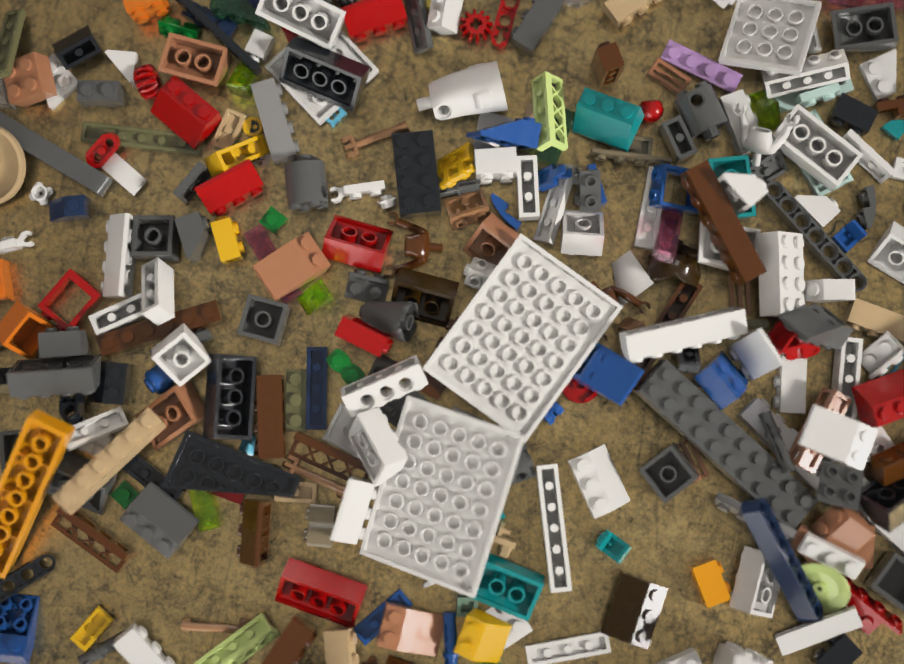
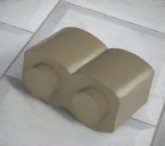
(320, 525)

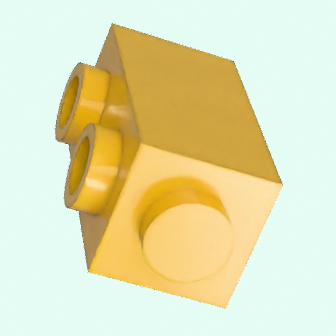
(226, 239)

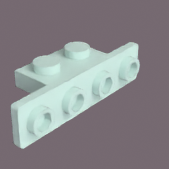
(811, 96)

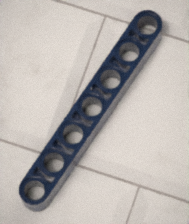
(781, 559)

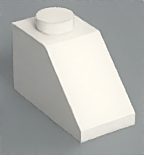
(819, 208)
(829, 290)

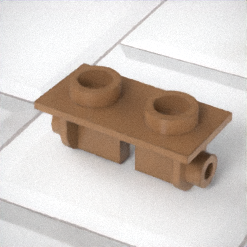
(629, 324)

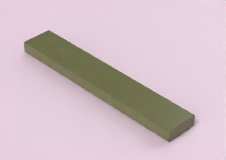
(139, 138)

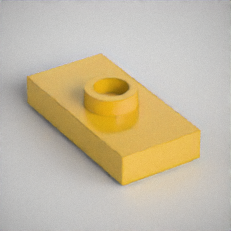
(92, 628)

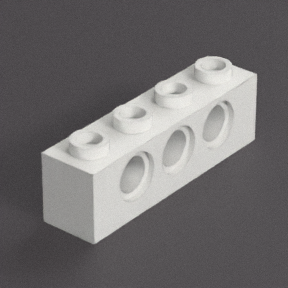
(390, 376)

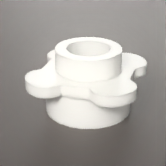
(35, 193)
(387, 200)

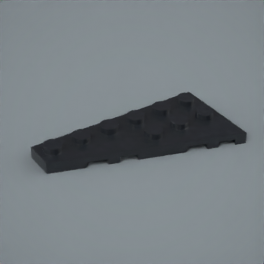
(218, 468)

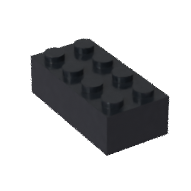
(416, 174)
(229, 397)

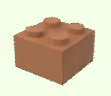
(30, 80)

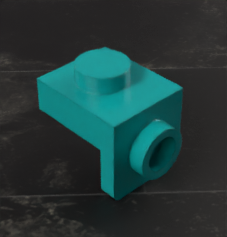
(613, 546)

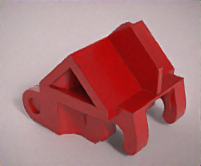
(789, 344)

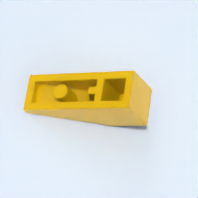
(236, 154)

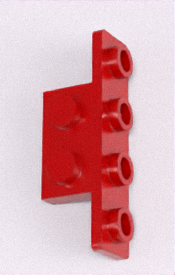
(871, 612)

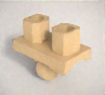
(506, 543)

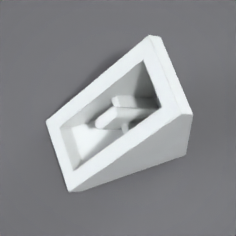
(125, 62)

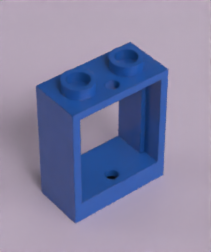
(657, 190)

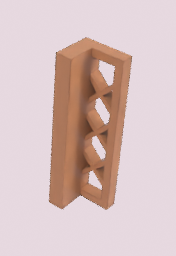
(807, 458)

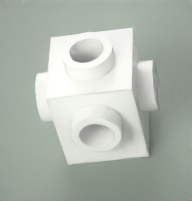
(478, 272)

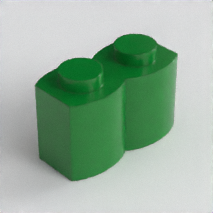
(342, 364)

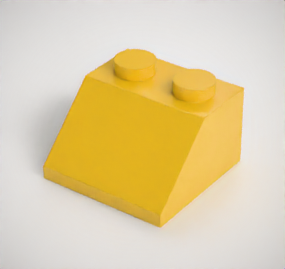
(482, 637)

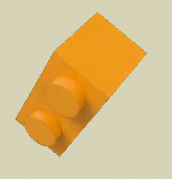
(710, 582)

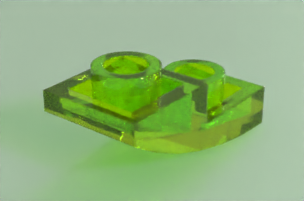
(204, 510)

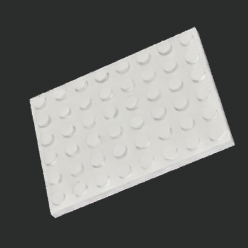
(522, 337)
(447, 498)

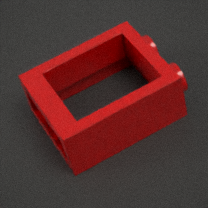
(87, 310)
(363, 335)

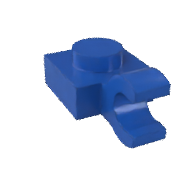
(549, 176)

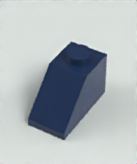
(70, 208)

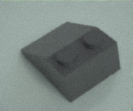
(865, 28)

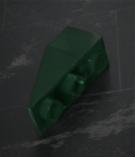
(240, 11)

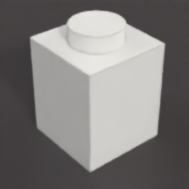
(260, 46)

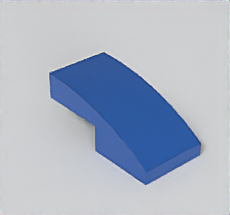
(501, 207)

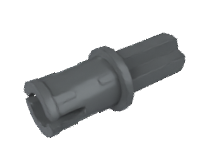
(461, 187)

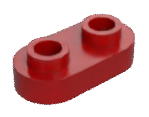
(103, 148)

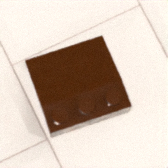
(254, 532)

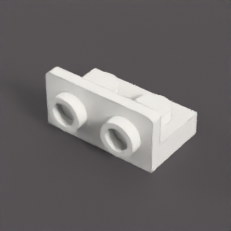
(881, 354)

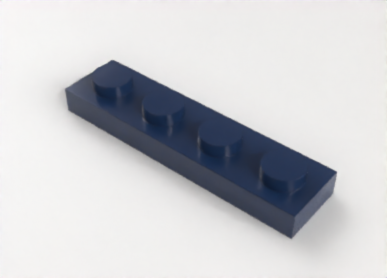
(316, 388)

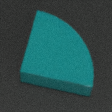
(894, 129)

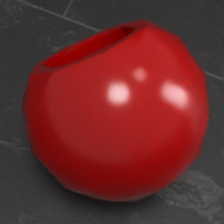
(652, 110)

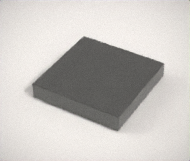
(197, 176)

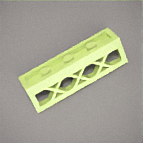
(545, 109)
(242, 643)

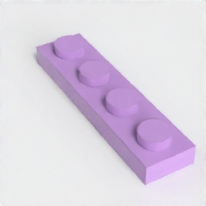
(701, 66)

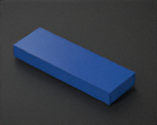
(368, 627)

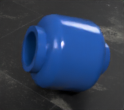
(157, 380)

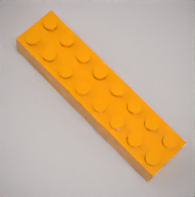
(28, 481)

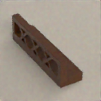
(329, 451)
(94, 534)

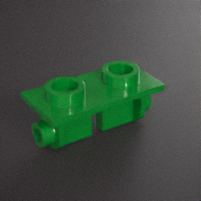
(169, 24)

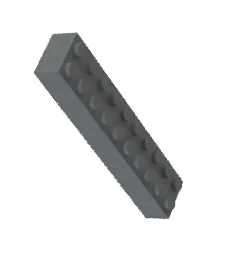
(724, 443)

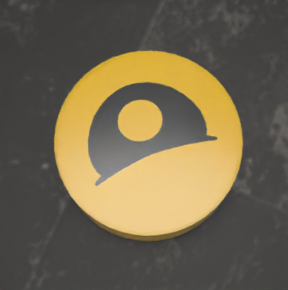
(252, 127)

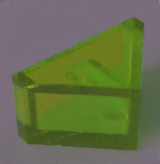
(240, 81)
(766, 110)
(315, 297)

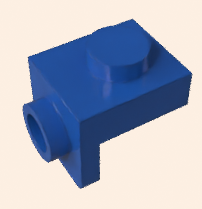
(849, 236)

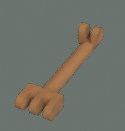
(355, 144)
(295, 468)
(187, 626)

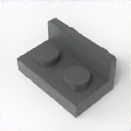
(770, 166)
(365, 287)

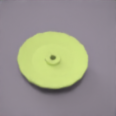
(828, 585)

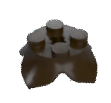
(684, 265)

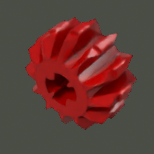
(468, 28)
(147, 81)

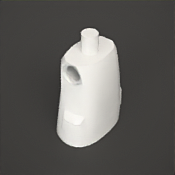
(466, 93)

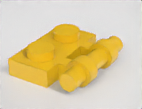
(456, 161)

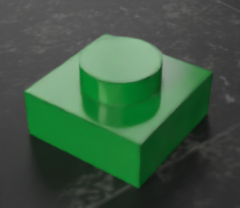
(273, 220)
(125, 494)

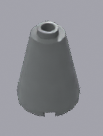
(391, 317)

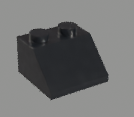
(114, 384)

